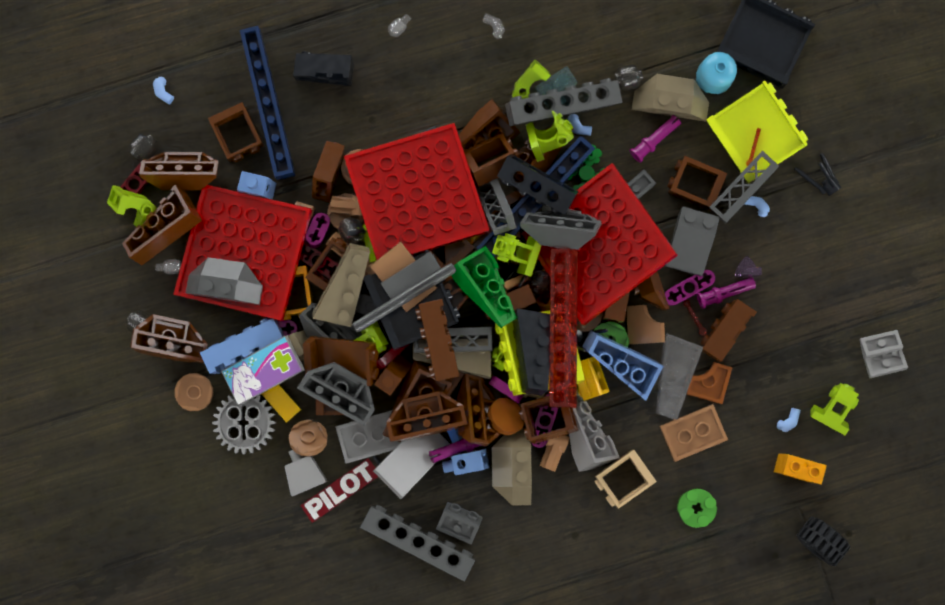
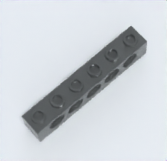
(610, 96)
(459, 570)

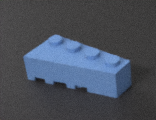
(240, 346)
(628, 365)

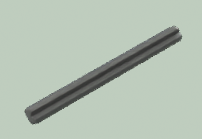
(404, 297)

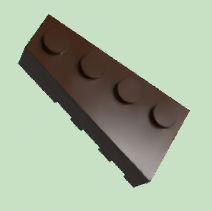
(162, 227)
(437, 339)

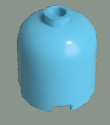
(716, 73)

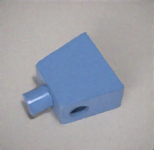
(256, 185)
(474, 462)

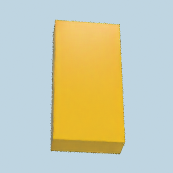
(282, 402)

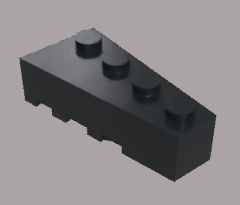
(533, 350)

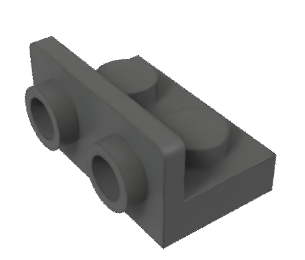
(459, 522)

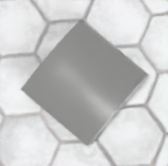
(883, 354)

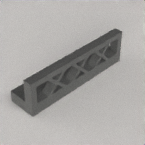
(749, 192)
(500, 204)
(471, 334)

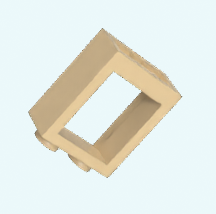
(641, 468)

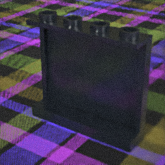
(766, 40)
(403, 326)

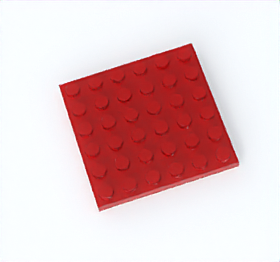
(417, 192)
(251, 231)
(622, 252)

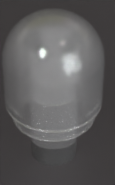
(398, 26)
(170, 266)

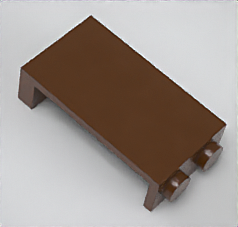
(353, 355)

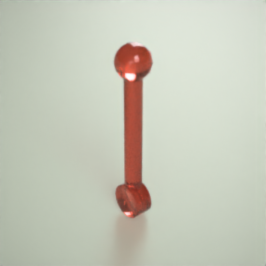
(753, 147)
(702, 331)

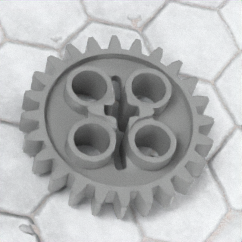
(261, 422)

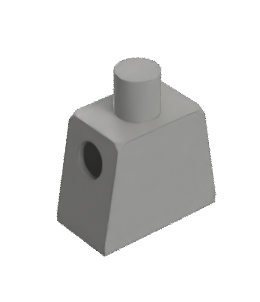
(303, 473)

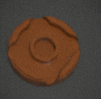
(505, 416)

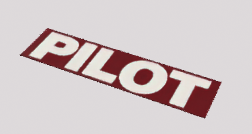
(339, 490)

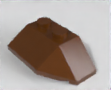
(182, 169)
(652, 292)
(168, 339)
(476, 401)
(425, 416)

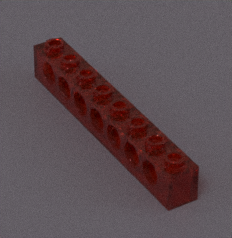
(563, 328)

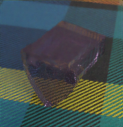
(747, 269)

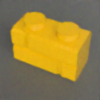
(594, 382)

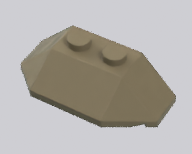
(671, 97)
(513, 468)

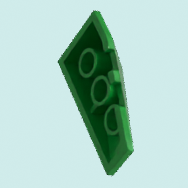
(481, 281)

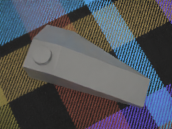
(589, 443)

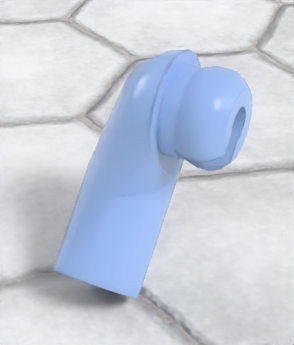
(160, 92)
(578, 127)
(760, 204)
(789, 423)

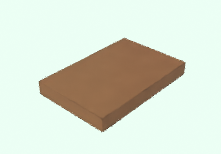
(391, 263)
(693, 433)

